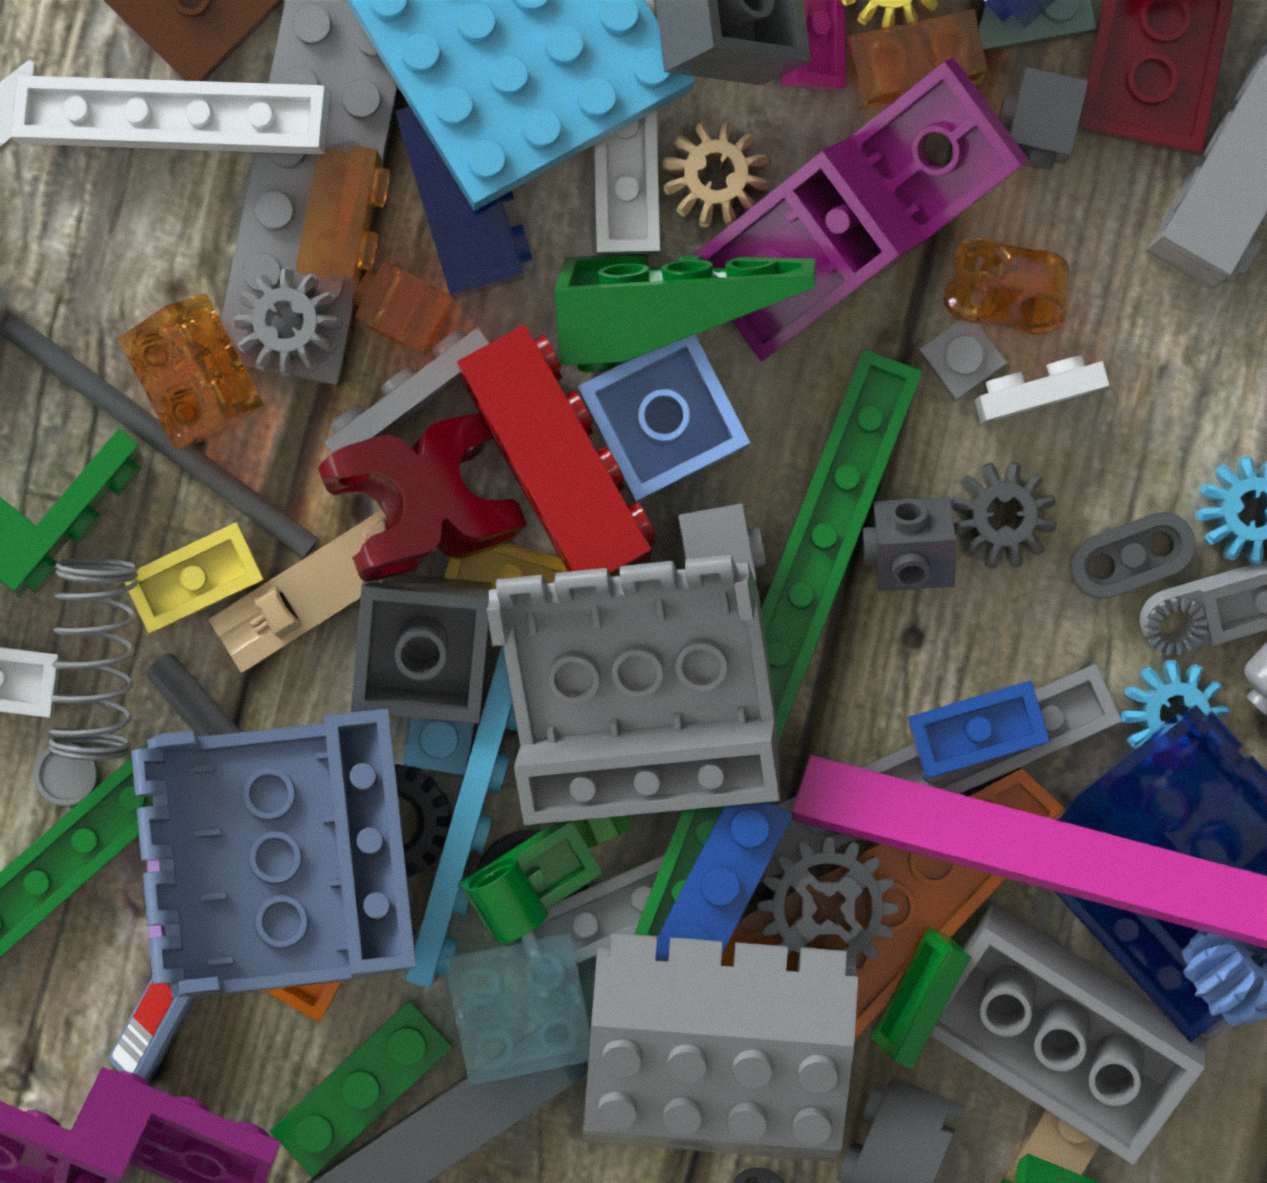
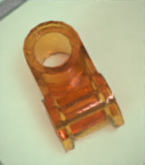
(1014, 287)

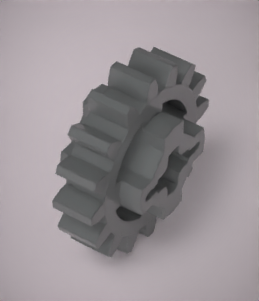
(848, 883)

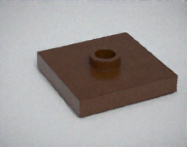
(194, 34)

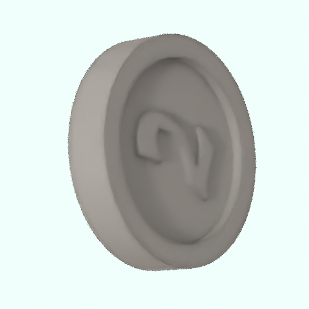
(64, 779)

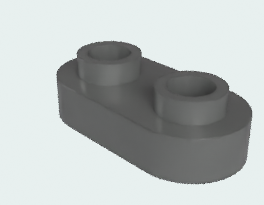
(1131, 556)

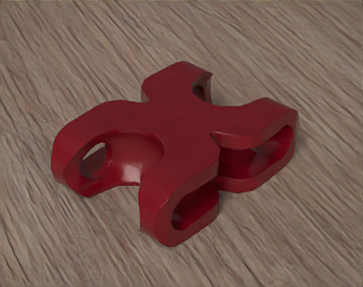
(422, 497)

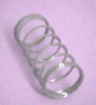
(109, 572)

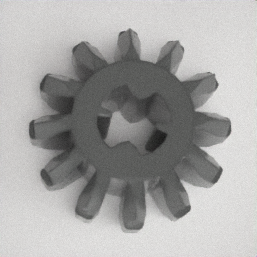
(1005, 536)

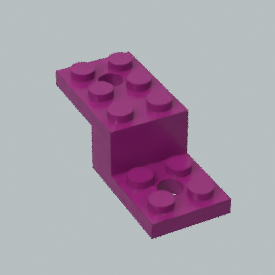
(870, 200)
(132, 1127)

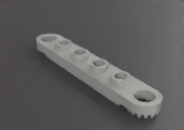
(1217, 606)

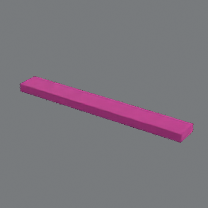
(1034, 850)

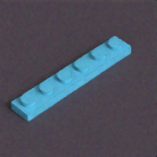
(467, 830)

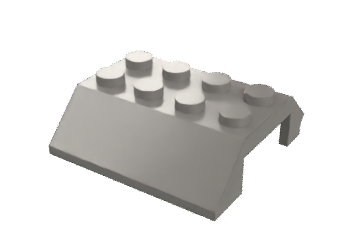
(638, 689)
(718, 1051)

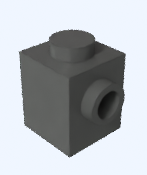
(1044, 115)

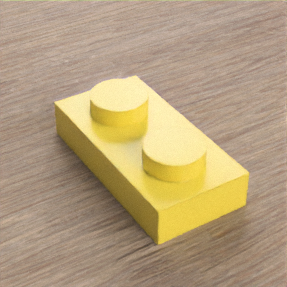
(195, 578)

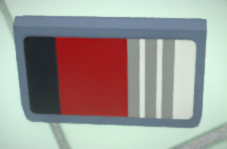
(150, 1031)

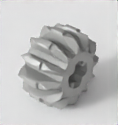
(302, 307)

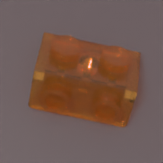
(339, 214)

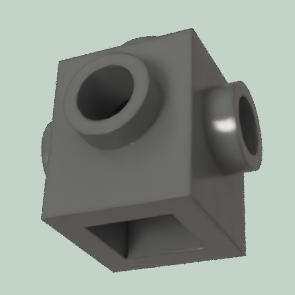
(911, 544)

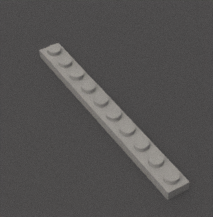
(1071, 712)

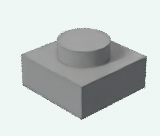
(962, 357)

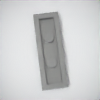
(406, 392)

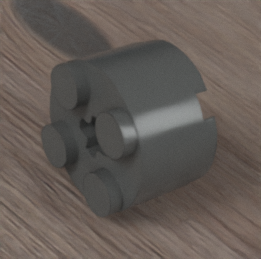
(904, 1137)

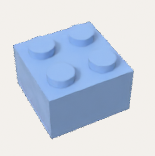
(664, 417)

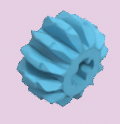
(1229, 505)
(1185, 695)

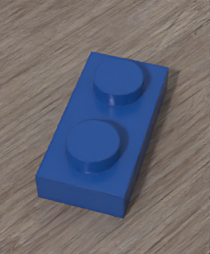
(978, 729)

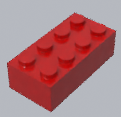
(551, 455)

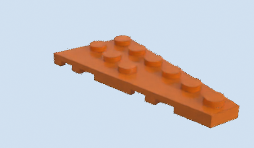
(926, 894)

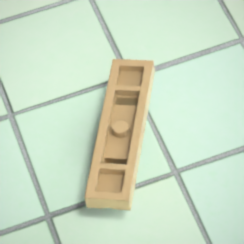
(313, 587)

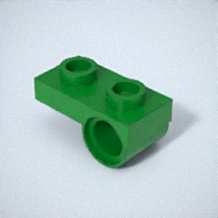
(523, 883)

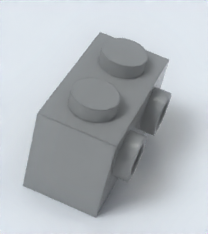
(721, 533)

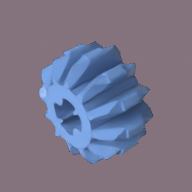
(1228, 976)

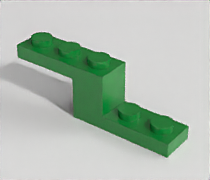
(30, 548)

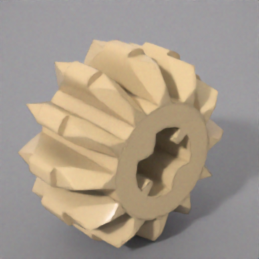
(695, 167)

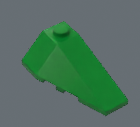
(623, 308)

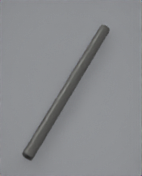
(151, 431)

